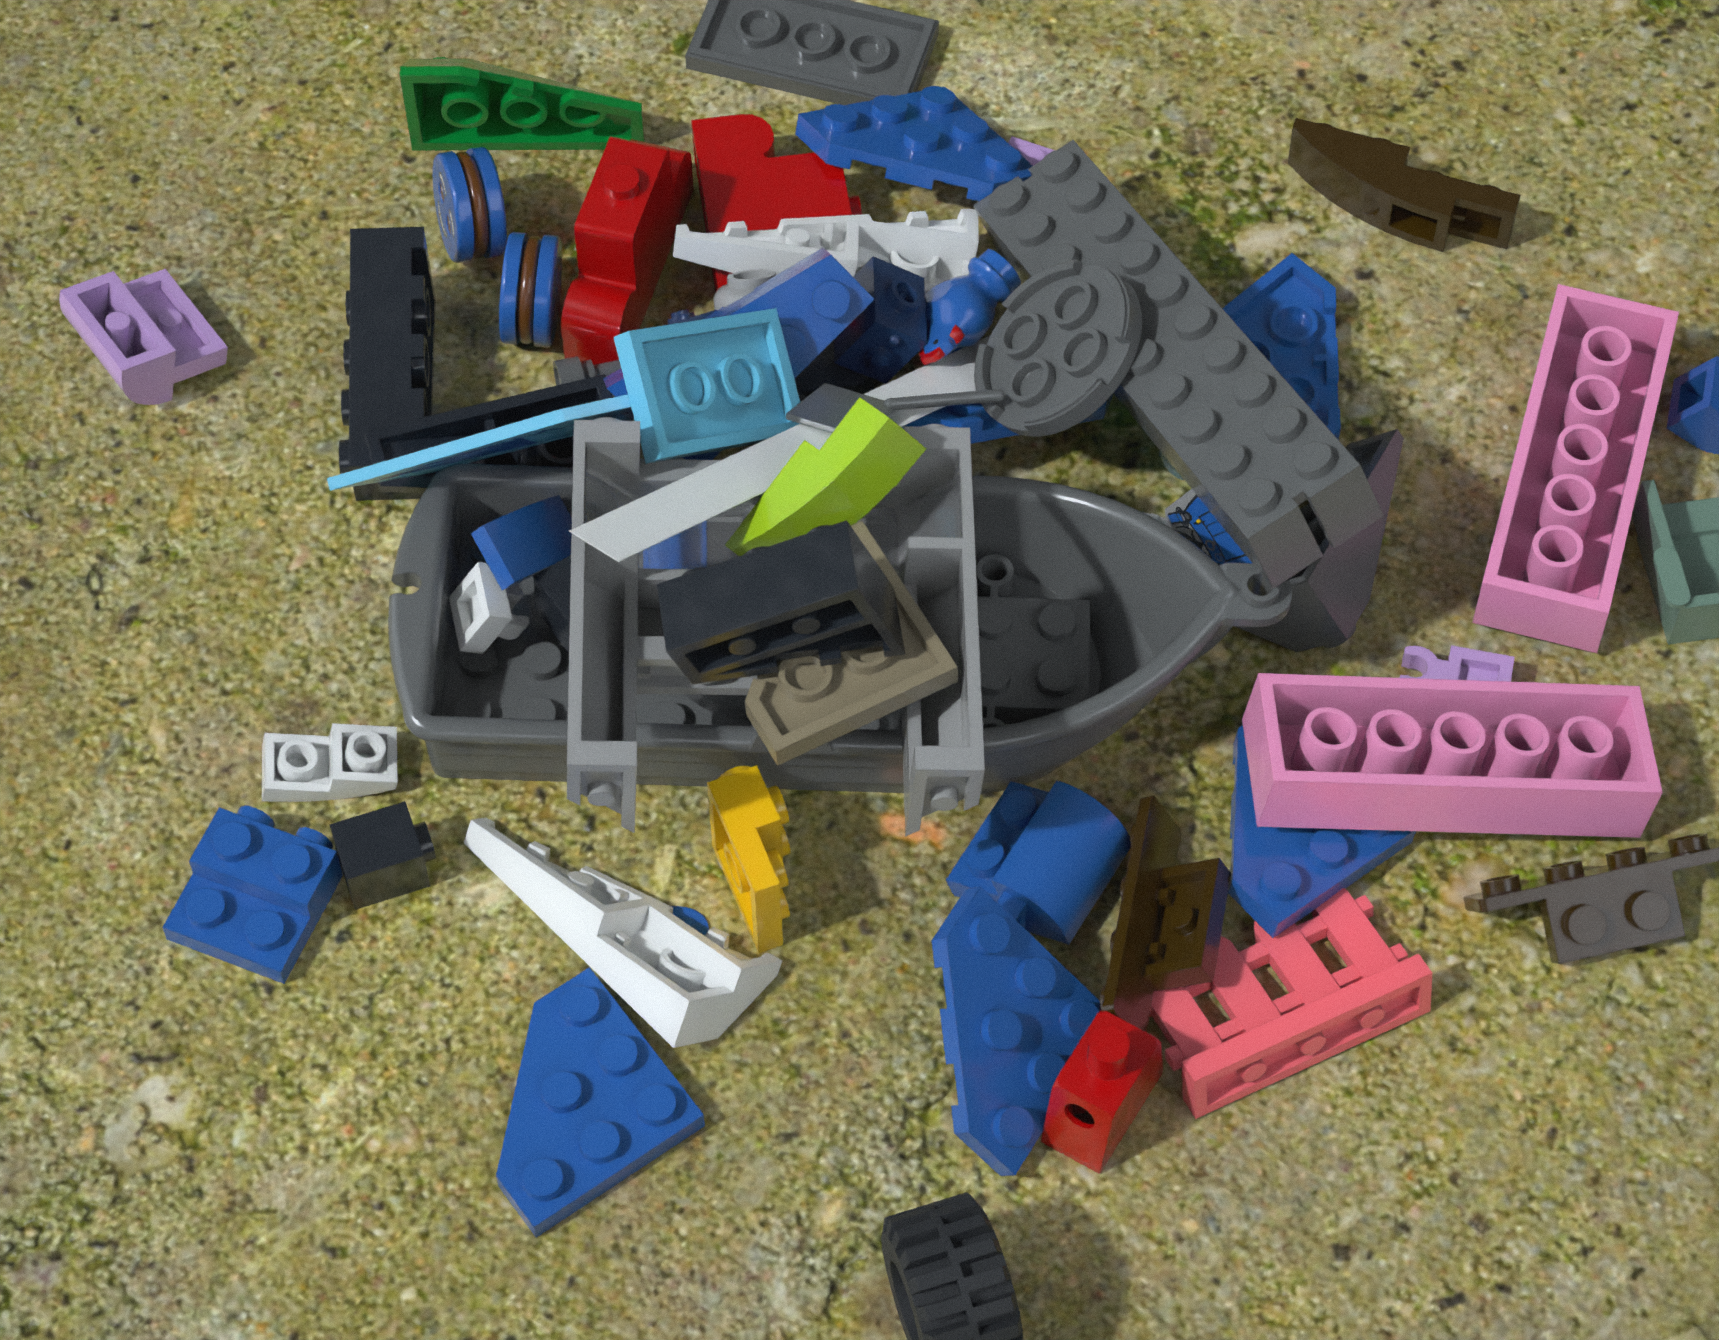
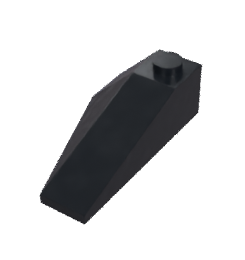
(433, 430)

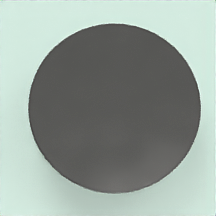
(1059, 347)

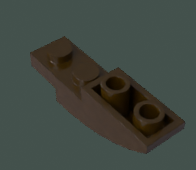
(1378, 187)

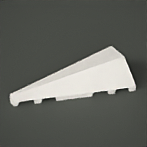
(921, 246)
(660, 965)

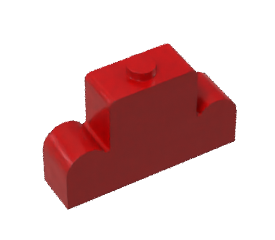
(749, 184)
(623, 243)

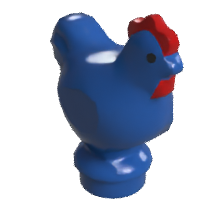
(965, 305)

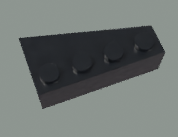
(388, 341)

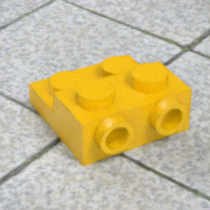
(751, 848)

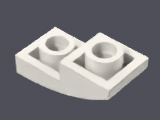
(331, 767)

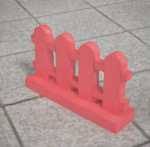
(1301, 1028)

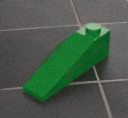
(497, 108)

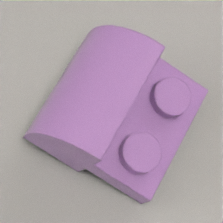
(143, 332)

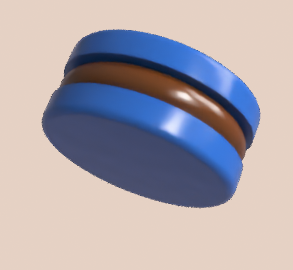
(469, 204)
(530, 289)

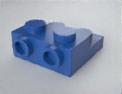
(254, 892)

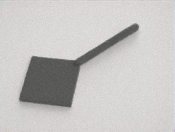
(830, 404)

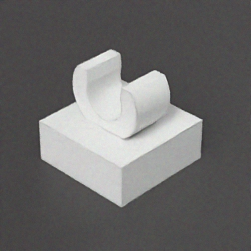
(484, 610)

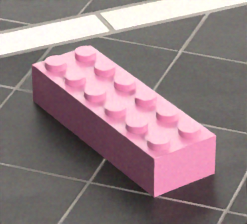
(1576, 469)
(1450, 756)

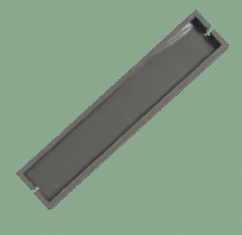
(1196, 376)

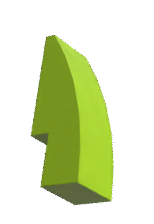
(831, 484)

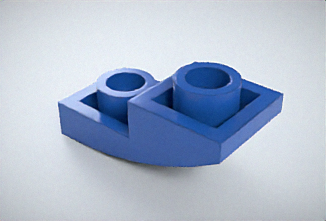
(525, 541)

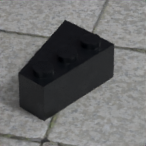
(778, 605)

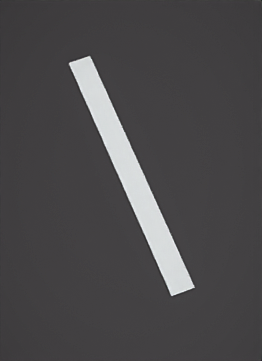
(753, 469)

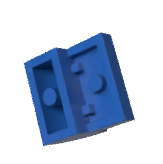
(1046, 851)

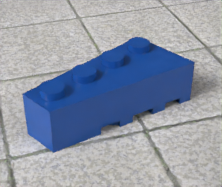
(813, 307)

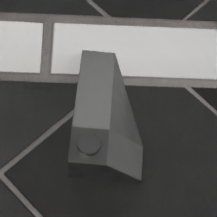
(1339, 584)

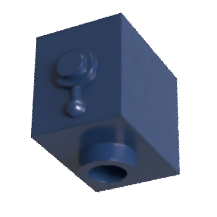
(889, 328)

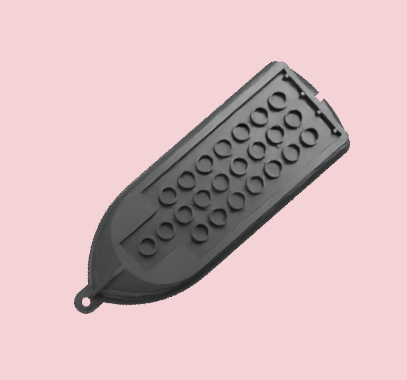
(1076, 624)

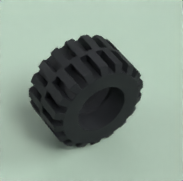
(949, 1273)

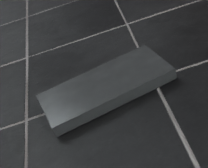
(814, 47)

